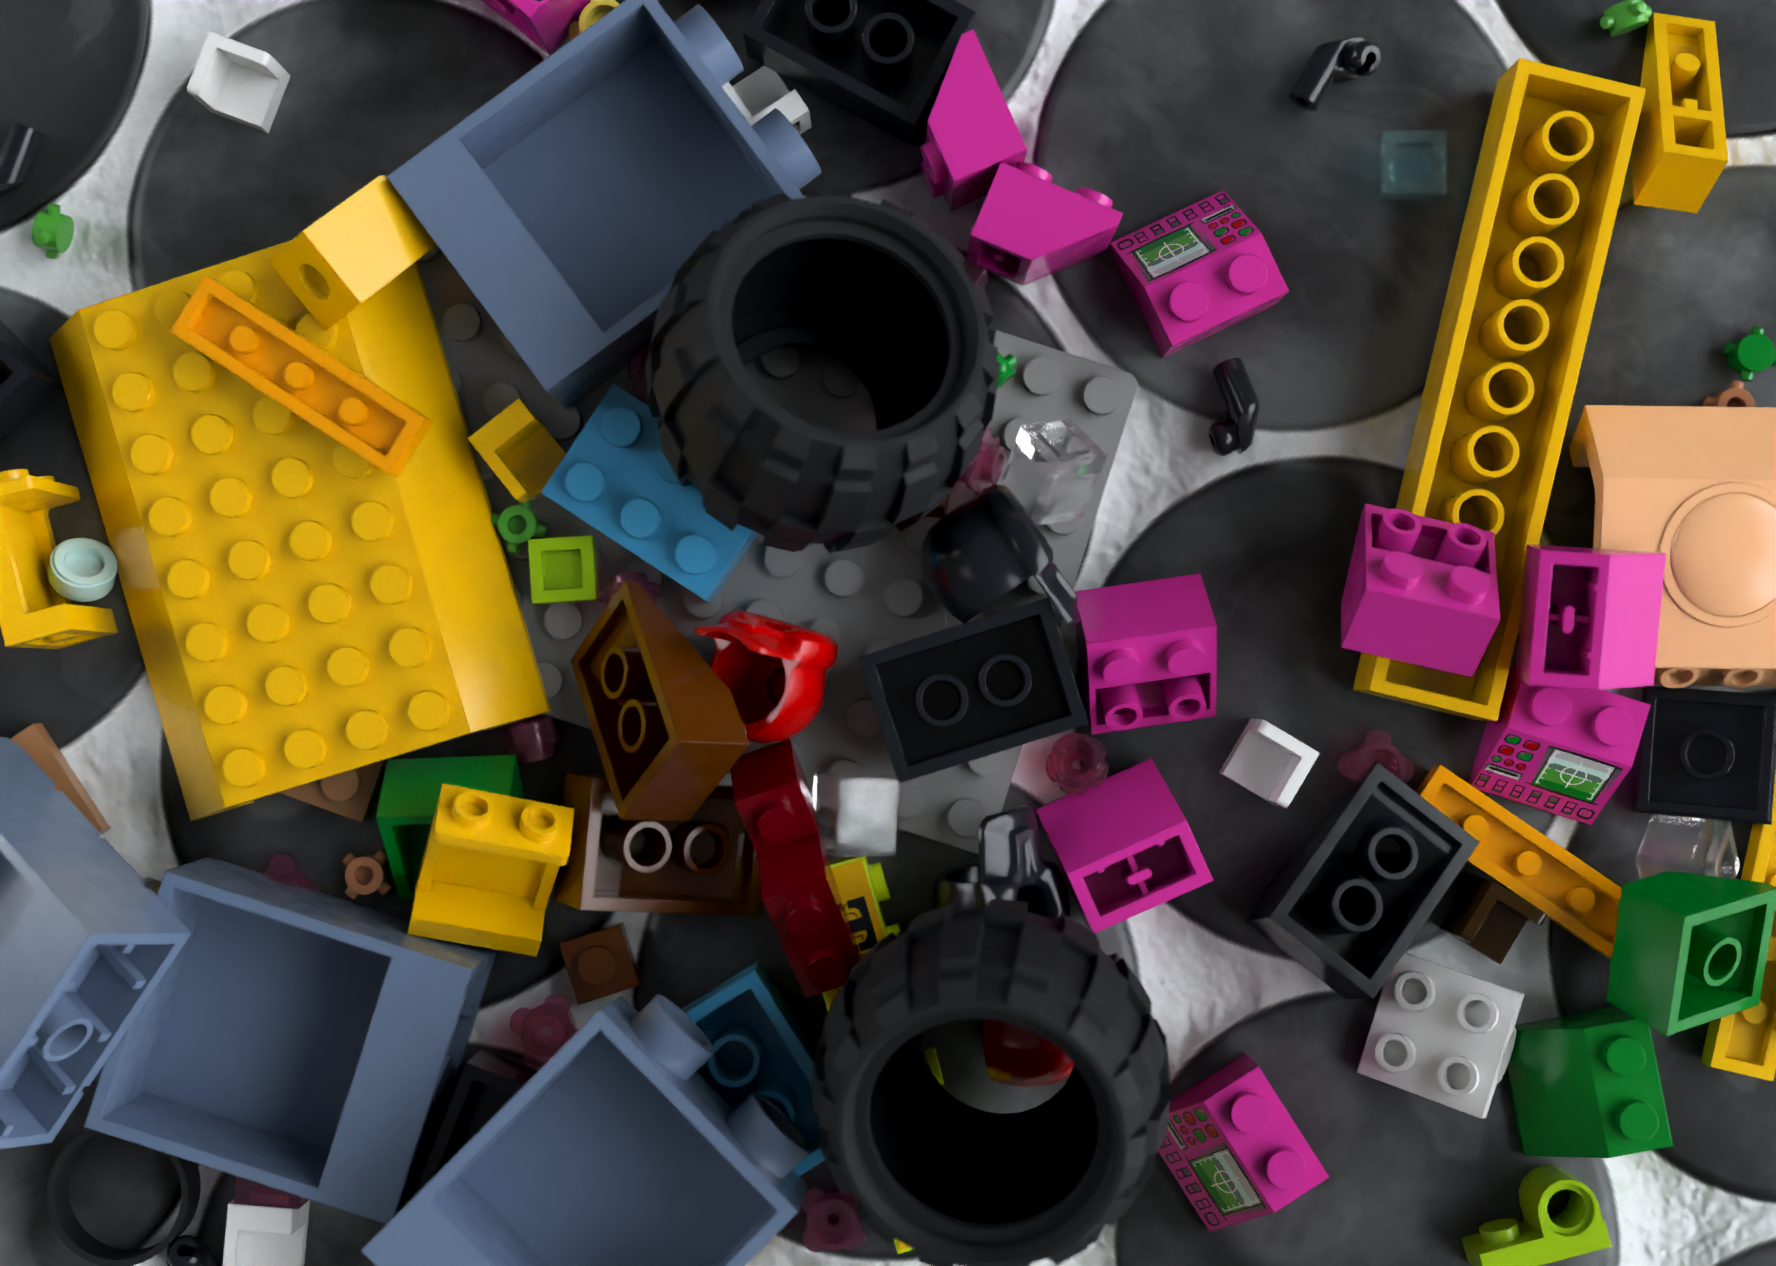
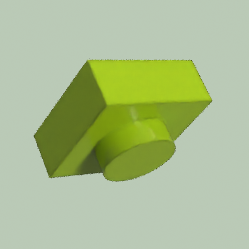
(563, 570)

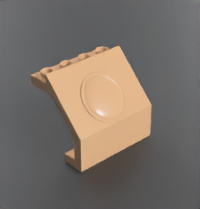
(1706, 497)

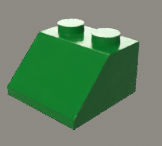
(411, 797)
(1689, 948)
(1587, 1086)

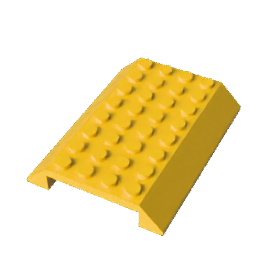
(273, 577)

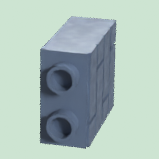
(596, 186)
(74, 951)
(294, 1041)
(611, 1163)

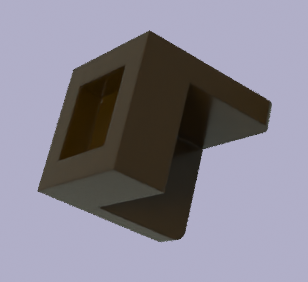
(1489, 918)

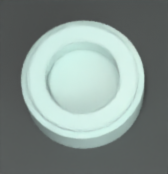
(82, 569)

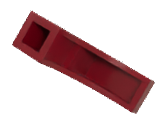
(794, 867)

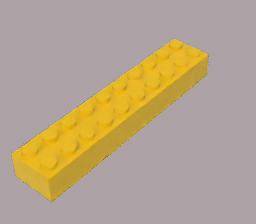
(1513, 344)

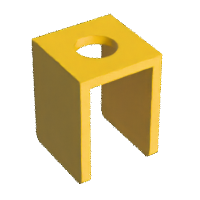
(352, 251)

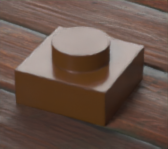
(600, 963)

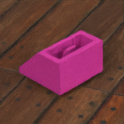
(1038, 227)
(1420, 591)
(1589, 617)
(1147, 653)
(1123, 846)

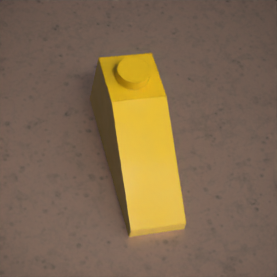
(1681, 120)

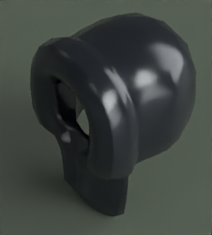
(988, 551)
(1008, 869)

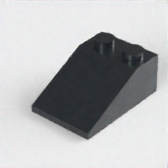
(1363, 884)

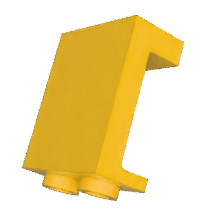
(29, 606)
(489, 869)

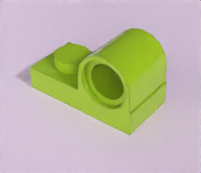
(1542, 1236)

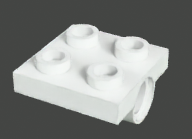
(1442, 1034)

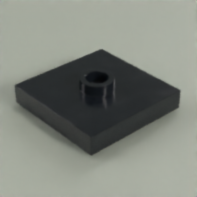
(1707, 755)

